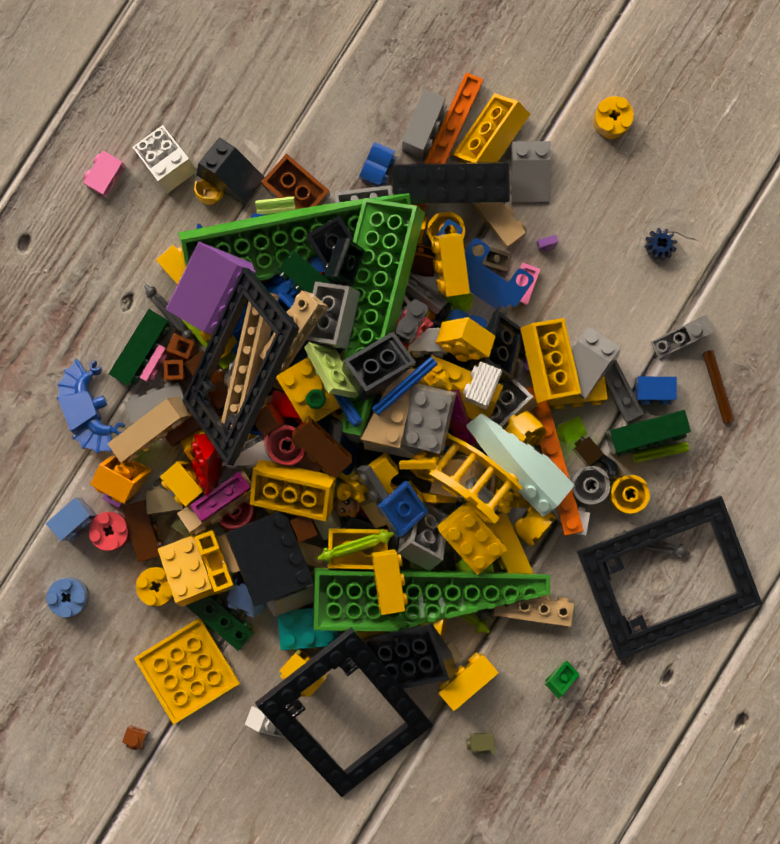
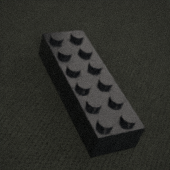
(453, 182)

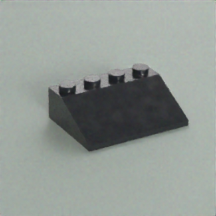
(269, 558)
(414, 655)

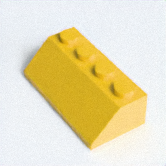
(492, 131)
(550, 360)
(459, 378)

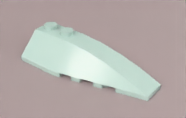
(541, 479)

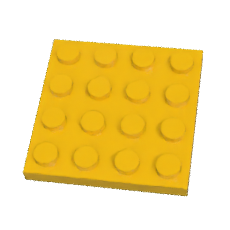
(187, 670)

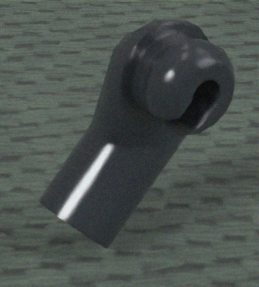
(612, 467)

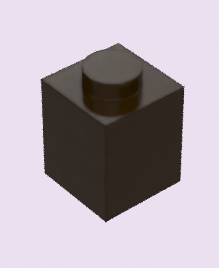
(587, 450)

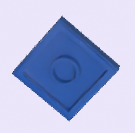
(402, 509)

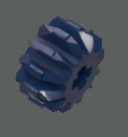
(657, 238)

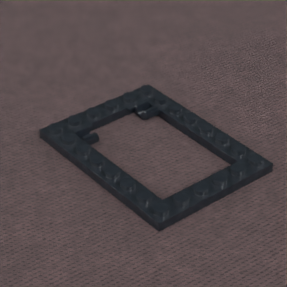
(225, 438)
(597, 570)
(339, 653)

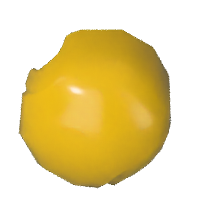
(207, 193)

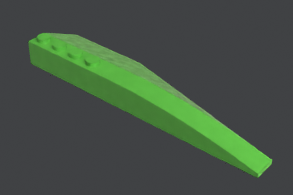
(271, 237)
(390, 240)
(350, 596)

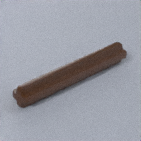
(718, 386)

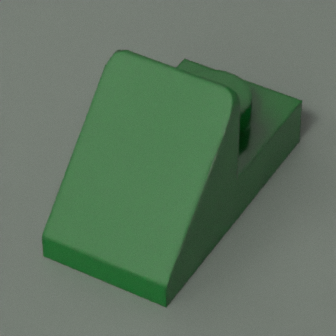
(561, 679)

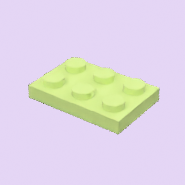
(329, 369)

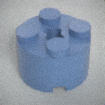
(56, 597)
(240, 598)

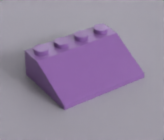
(206, 286)

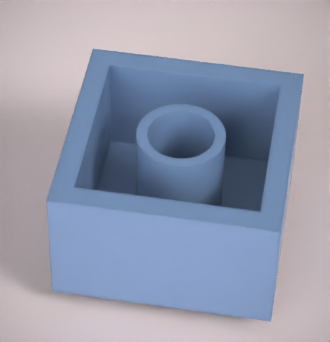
(71, 520)

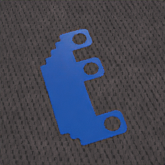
(486, 283)

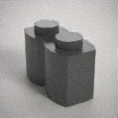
(414, 318)

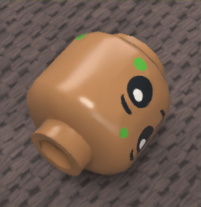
(347, 507)

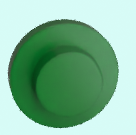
(315, 399)

